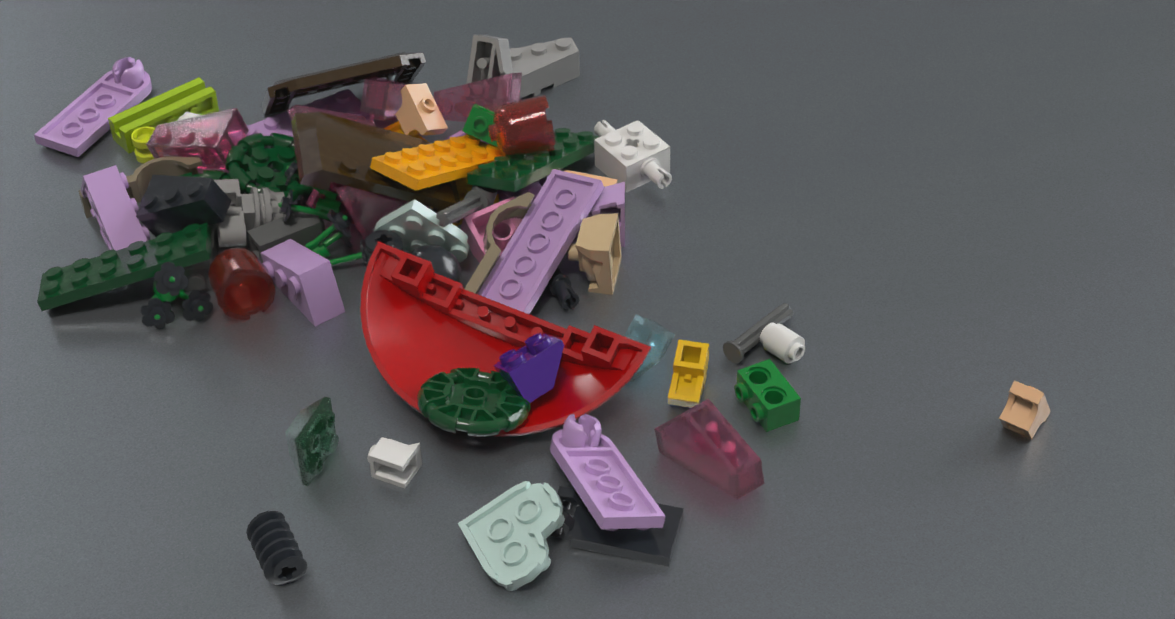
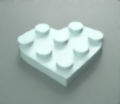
(420, 227)
(513, 532)

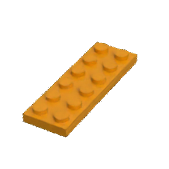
(435, 162)

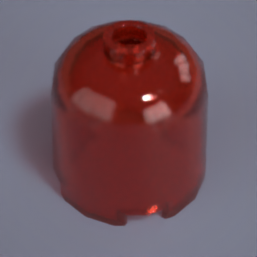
(523, 127)
(241, 283)

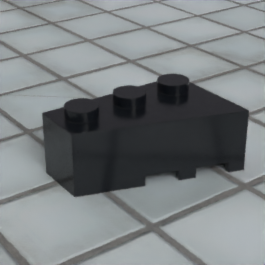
(181, 201)

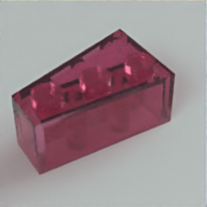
(490, 93)
(200, 136)

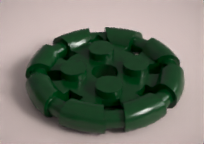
(253, 163)
(471, 401)

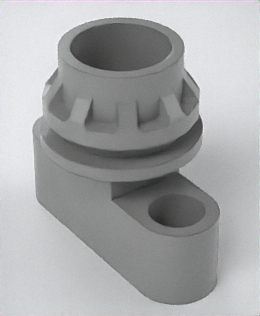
(246, 212)

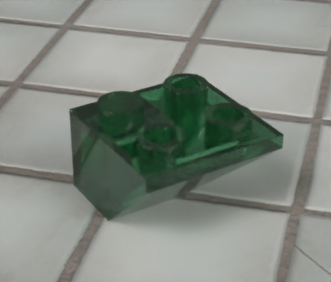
(312, 439)

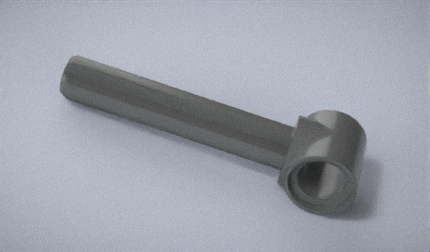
(475, 200)

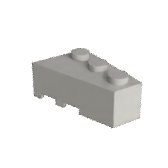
(545, 64)

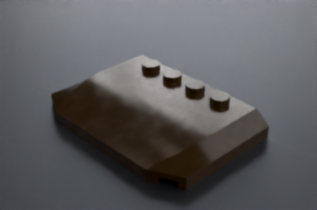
(397, 67)
(342, 153)

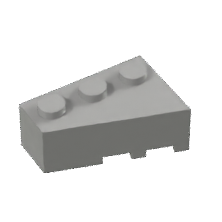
(489, 58)

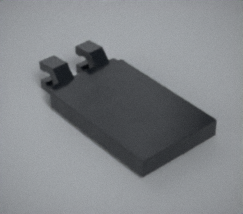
(648, 545)

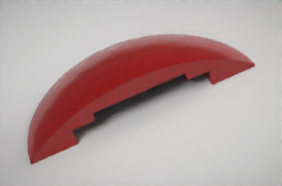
(430, 325)

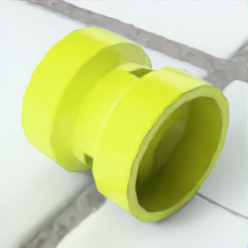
(139, 139)

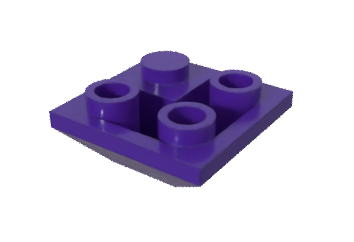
(532, 367)

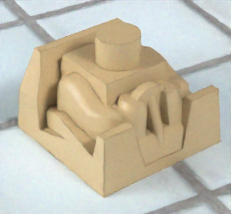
(598, 251)

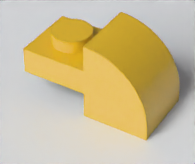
(689, 373)

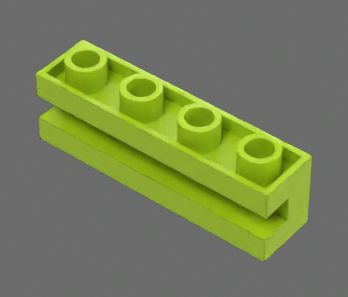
(163, 109)

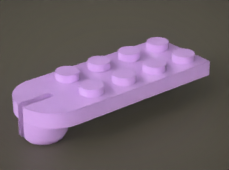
(88, 115)
(603, 477)

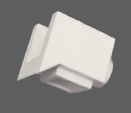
(394, 461)

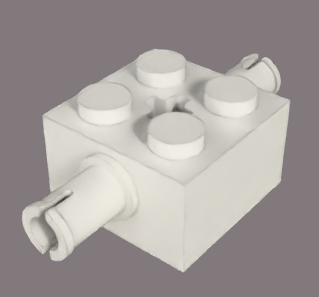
(632, 155)

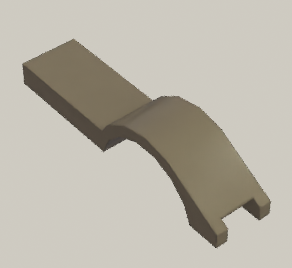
(142, 175)
(513, 209)

